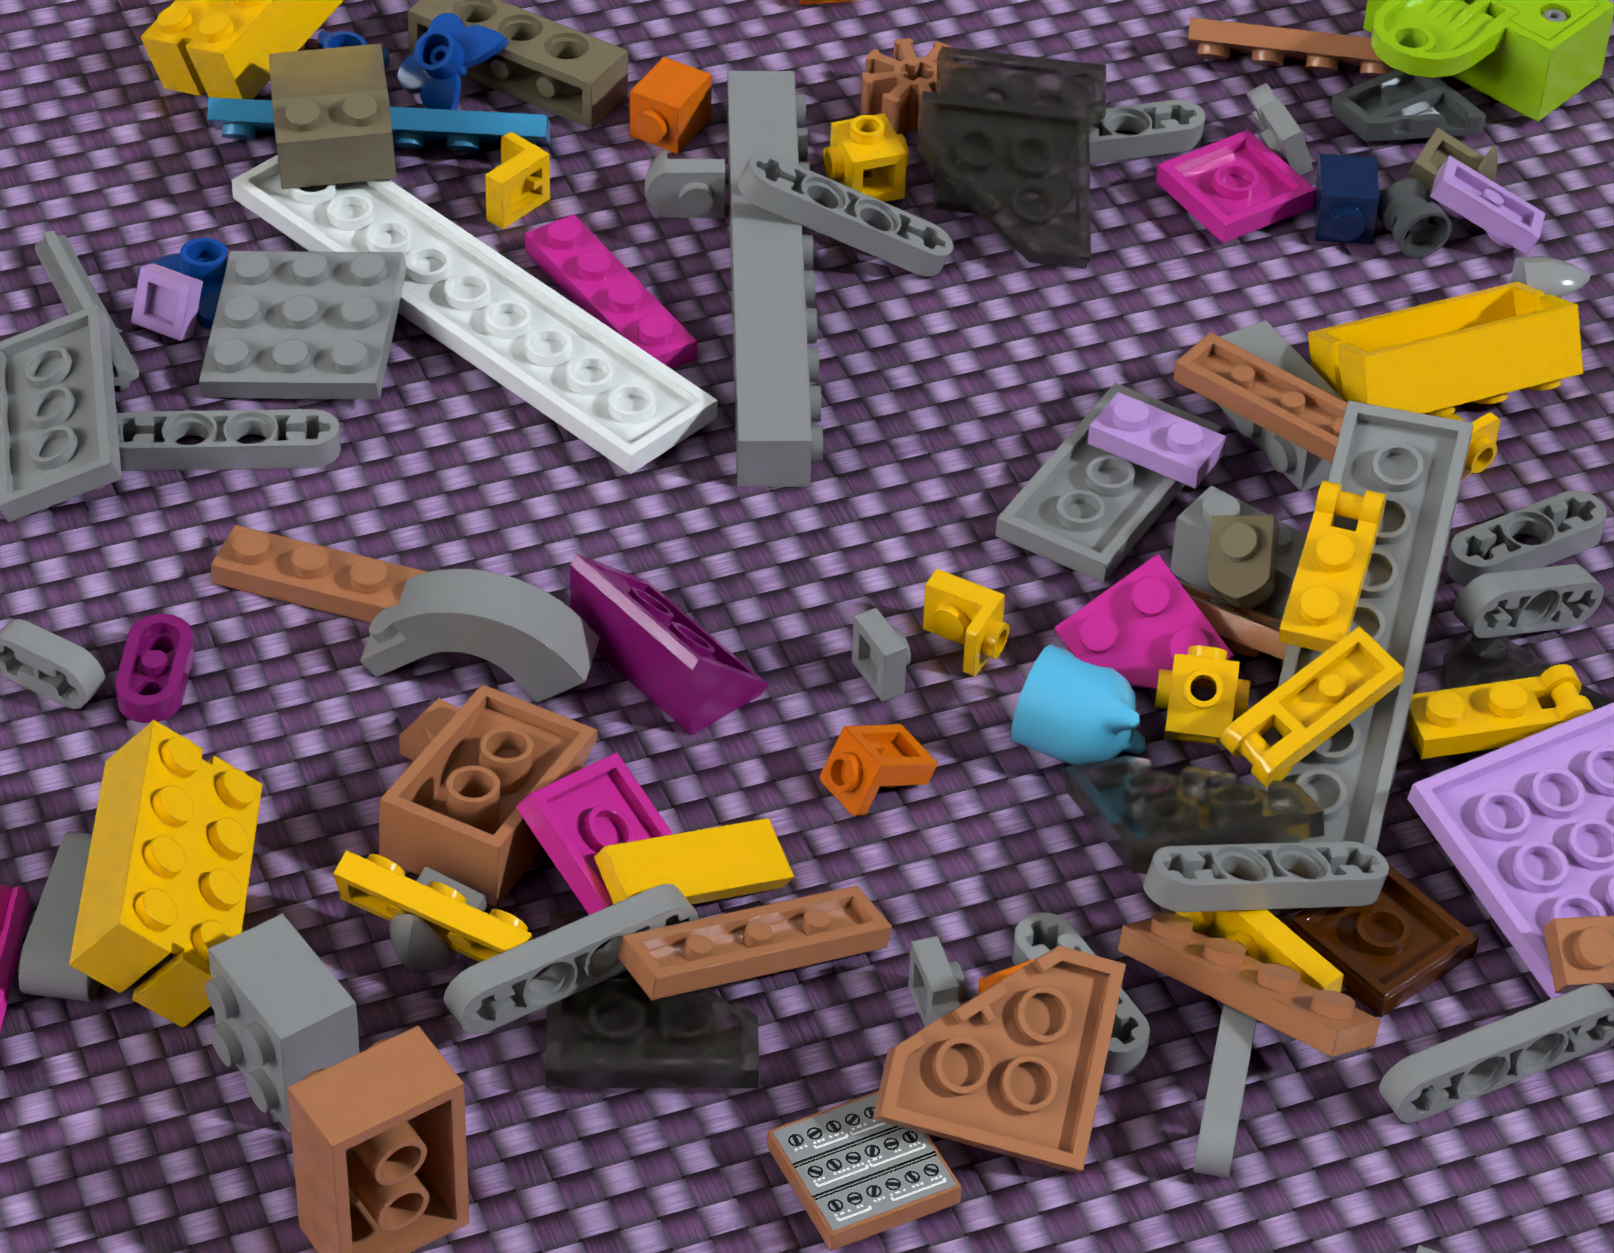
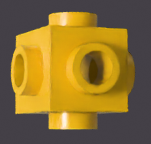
(868, 157)
(1196, 719)

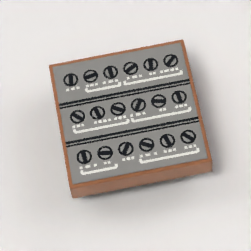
(861, 1172)

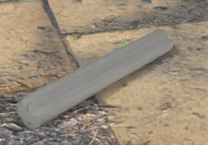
(79, 293)

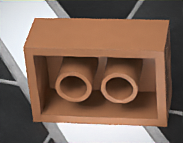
(380, 1149)

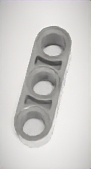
(49, 942)

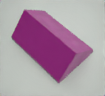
(660, 646)

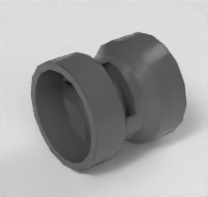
(1413, 218)

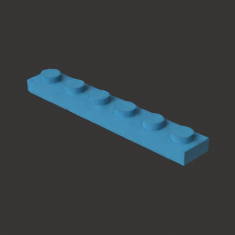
(410, 126)

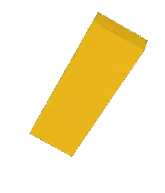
(700, 863)

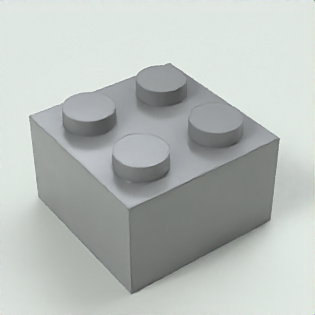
(277, 1012)

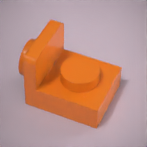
(873, 758)

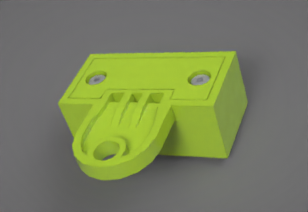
(1511, 50)

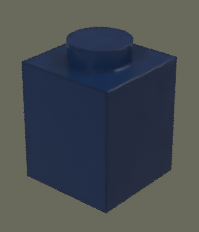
(1346, 198)

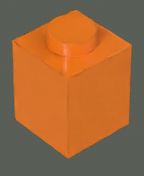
(670, 105)

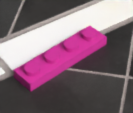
(608, 290)

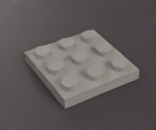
(303, 325)

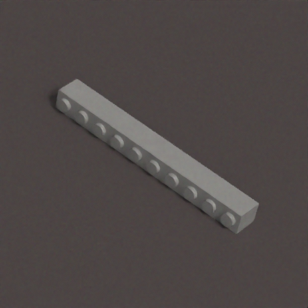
(771, 294)

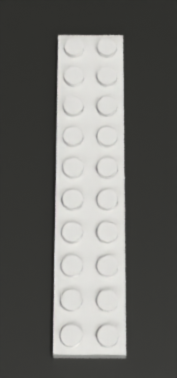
(495, 315)

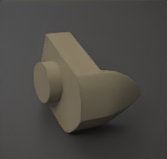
(1443, 145)
(1243, 558)

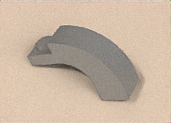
(488, 617)

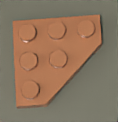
(1013, 1063)

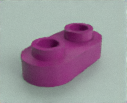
(155, 668)

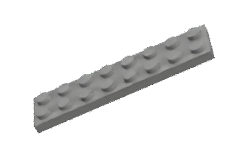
(1420, 470)

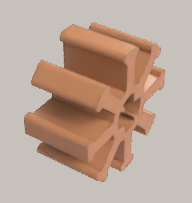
(897, 83)

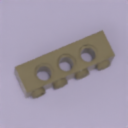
(541, 63)

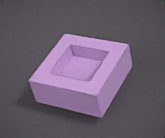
(166, 301)

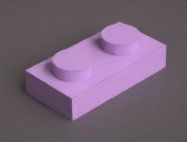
(1496, 210)
(1156, 440)

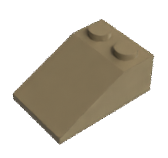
(332, 116)

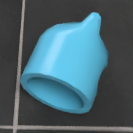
(1076, 710)

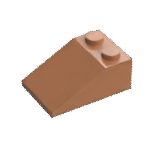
(463, 790)

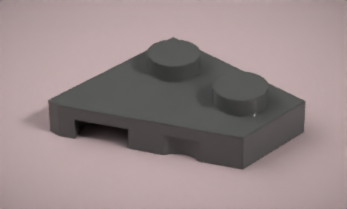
(1405, 108)

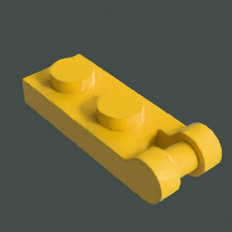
(1331, 568)
(1313, 705)
(1493, 712)

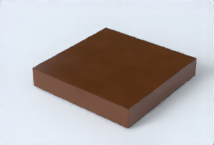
(1389, 945)

